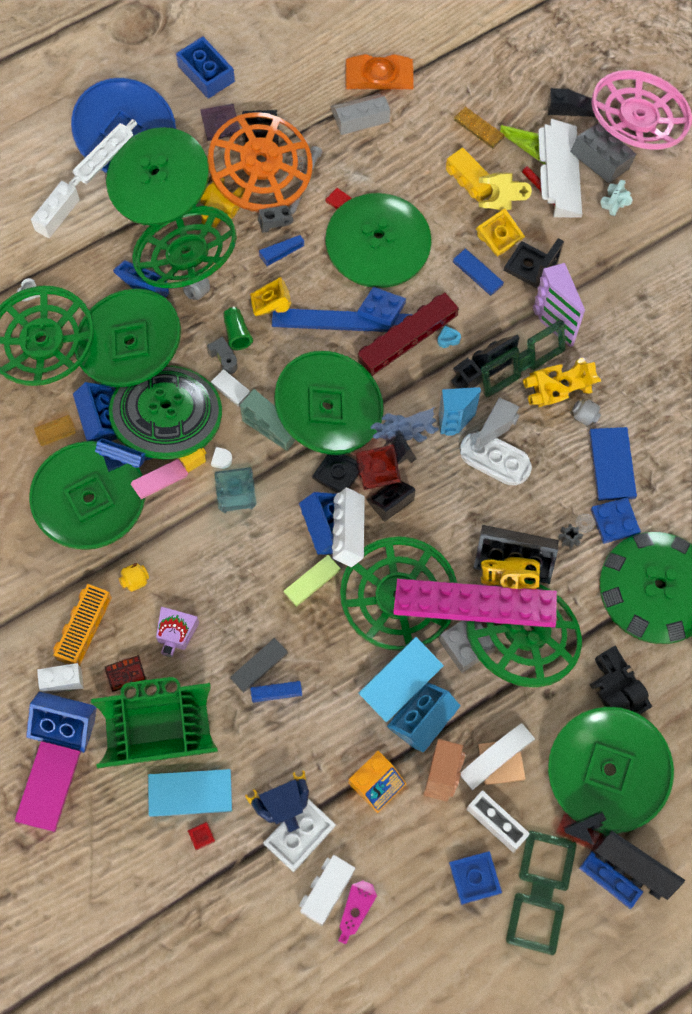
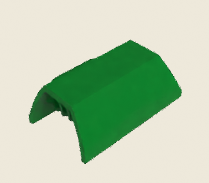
(155, 724)

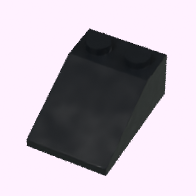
(495, 350)

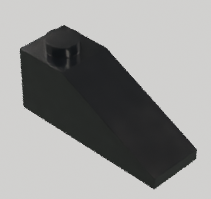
(569, 103)

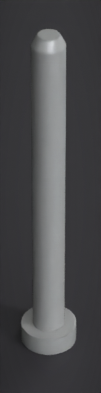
(315, 152)

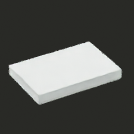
(297, 845)

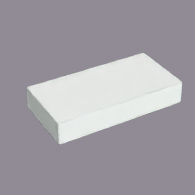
(230, 387)

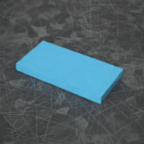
(400, 679)
(190, 793)

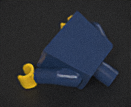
(282, 802)

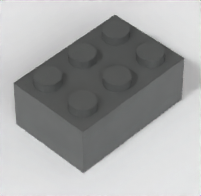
(603, 152)

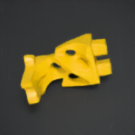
(545, 385)

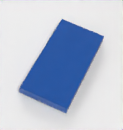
(612, 463)

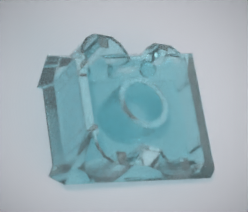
(235, 489)

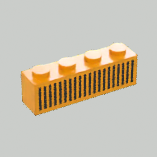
(82, 625)

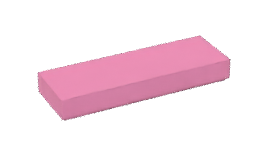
(159, 479)

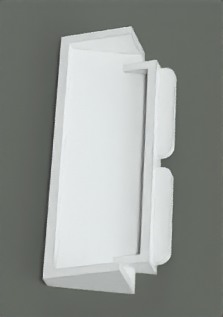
(561, 170)

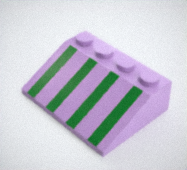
(559, 300)

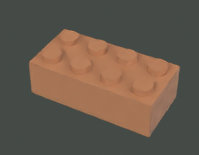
(444, 770)

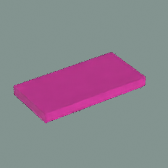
(47, 786)

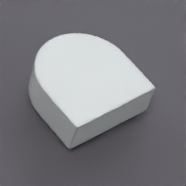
(221, 459)

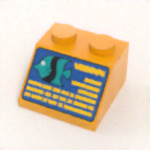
(377, 781)

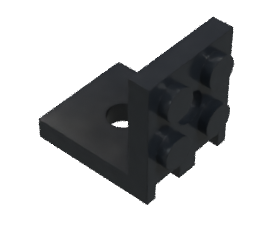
(539, 259)

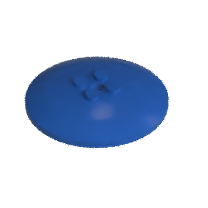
(116, 103)

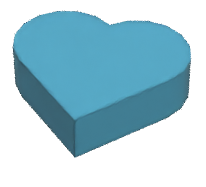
(448, 337)

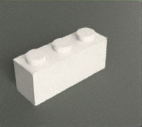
(55, 209)
(497, 821)
(326, 889)

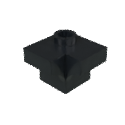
(468, 374)

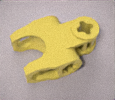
(504, 191)

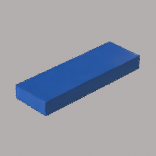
(478, 272)
(611, 880)

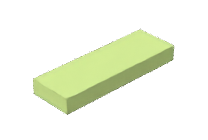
(312, 580)

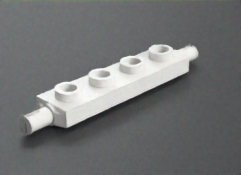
(102, 153)

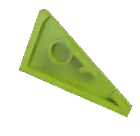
(525, 140)

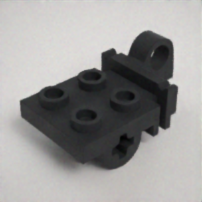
(617, 685)

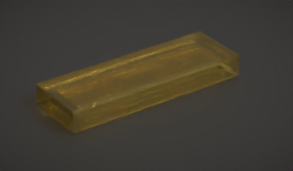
(479, 127)

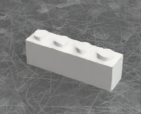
(348, 527)

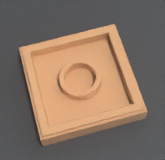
(509, 772)

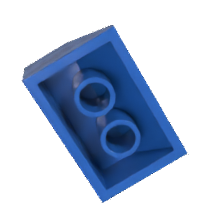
(93, 409)
(318, 515)
(60, 721)

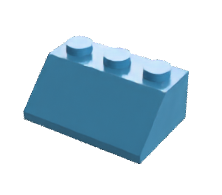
(457, 409)
(424, 716)

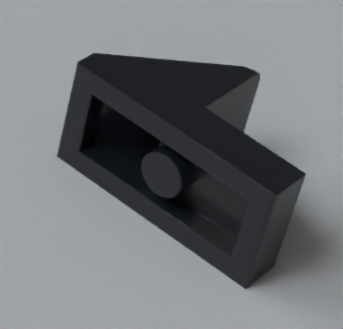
(402, 450)
(579, 828)

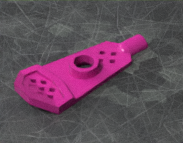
(359, 902)

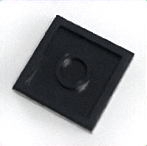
(337, 472)

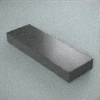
(259, 665)

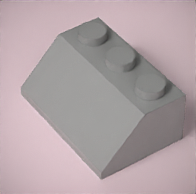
(361, 113)

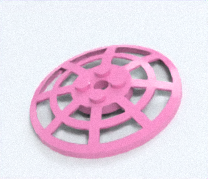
(635, 106)

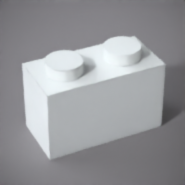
(60, 678)

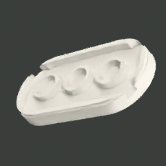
(496, 459)

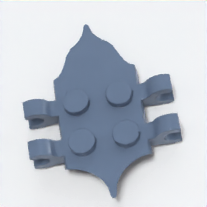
(408, 427)

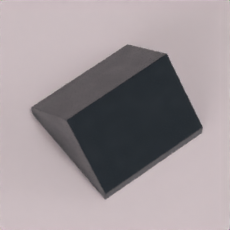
(391, 499)

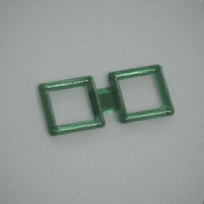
(525, 359)
(541, 893)

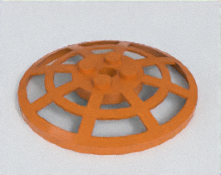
(258, 169)

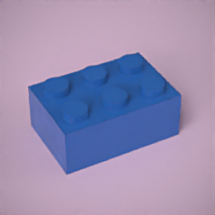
(205, 67)

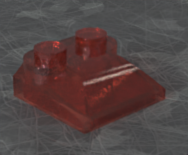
(378, 467)

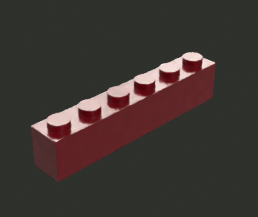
(408, 333)

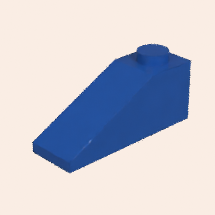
(128, 274)

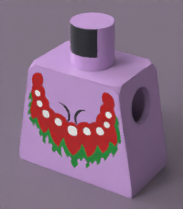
(175, 630)

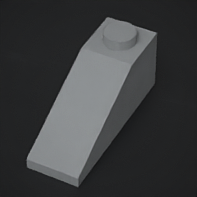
(498, 422)

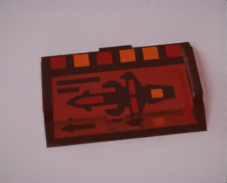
(124, 672)

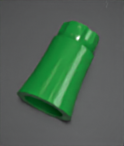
(237, 331)

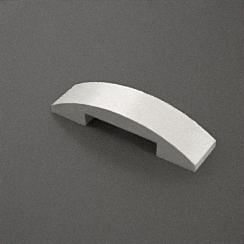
(496, 756)

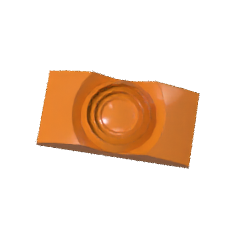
(379, 72)

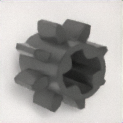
(567, 541)

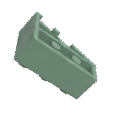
(262, 417)

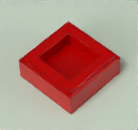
(201, 836)

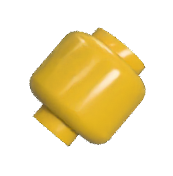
(133, 577)

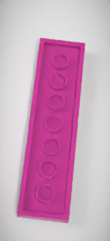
(475, 603)

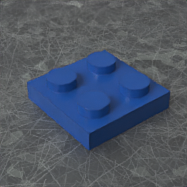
(381, 306)
(615, 520)
(475, 878)

